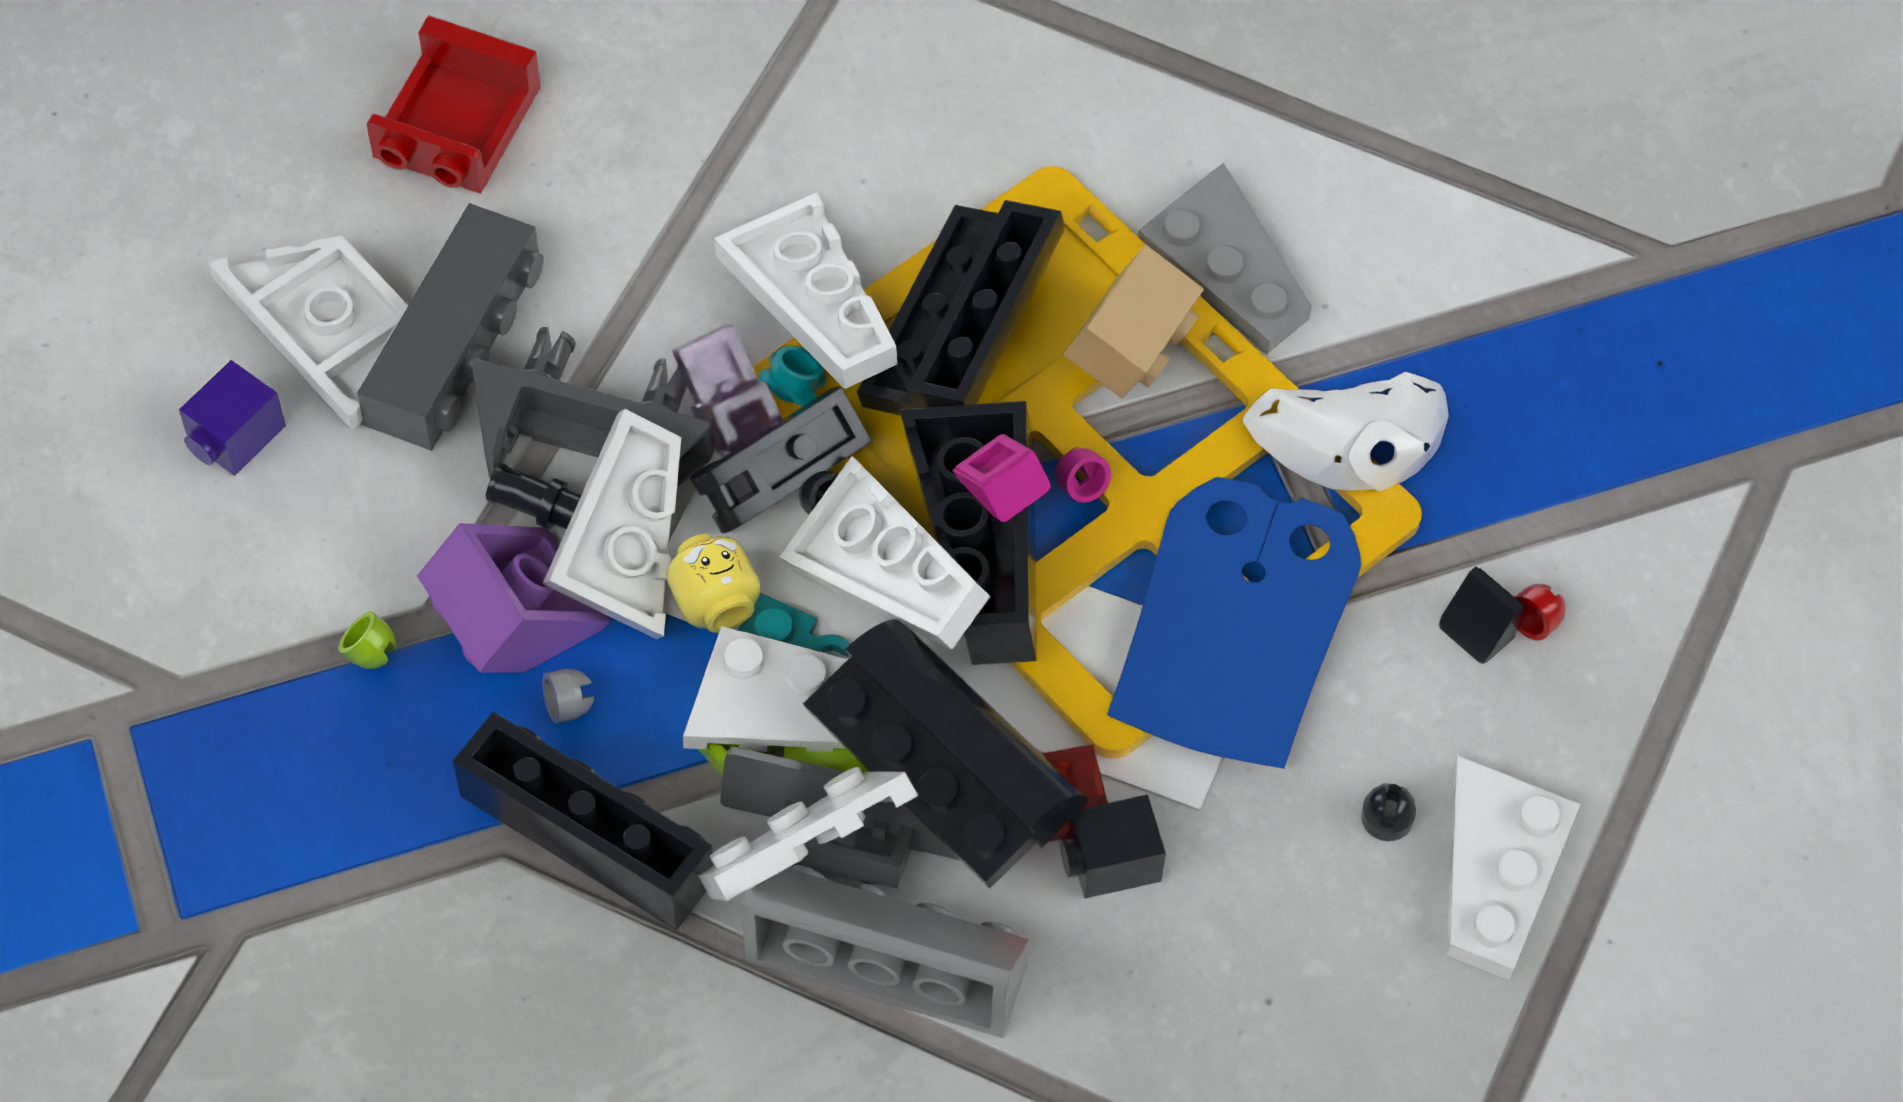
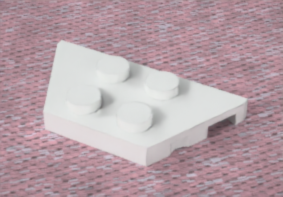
(320, 312)

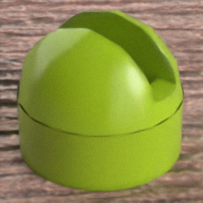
(367, 641)

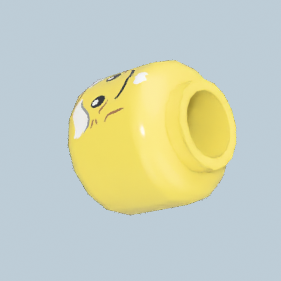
(713, 582)

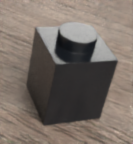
(1114, 847)

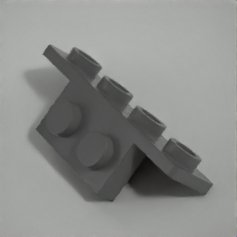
(869, 854)

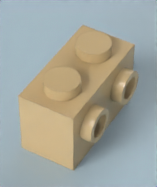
(1134, 323)

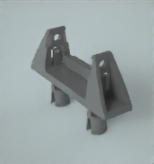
(573, 416)

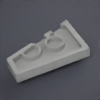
(1228, 253)

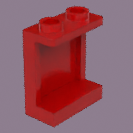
(457, 106)

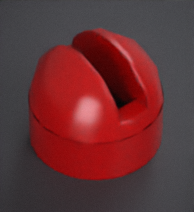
(1550, 607)

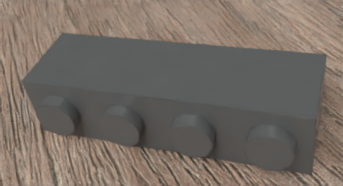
(450, 320)

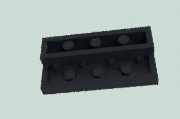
(964, 306)
(972, 770)

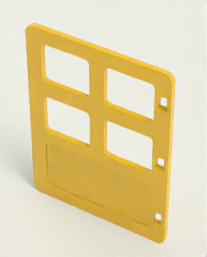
(1051, 385)

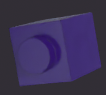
(231, 418)

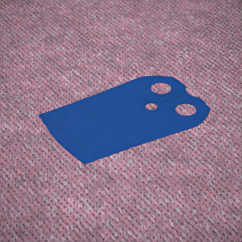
(1227, 657)

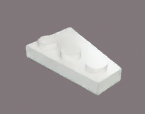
(620, 530)
(746, 864)

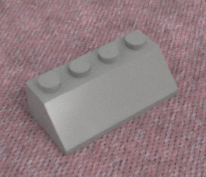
(885, 948)

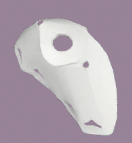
(1349, 424)

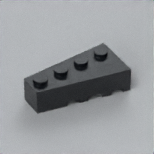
(990, 551)

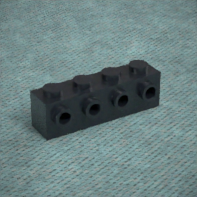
(584, 819)

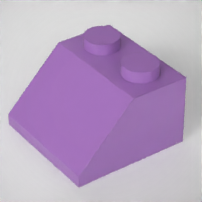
(495, 598)

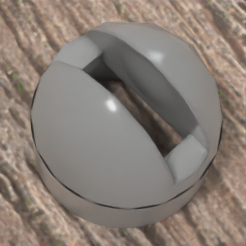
(564, 694)

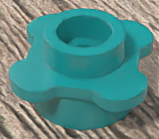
(793, 375)

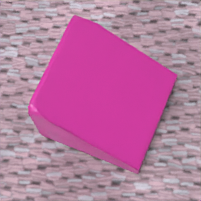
(1003, 477)

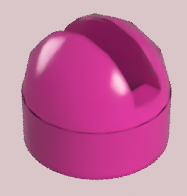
(1091, 465)

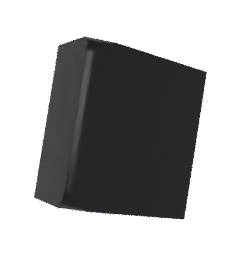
(1481, 616)

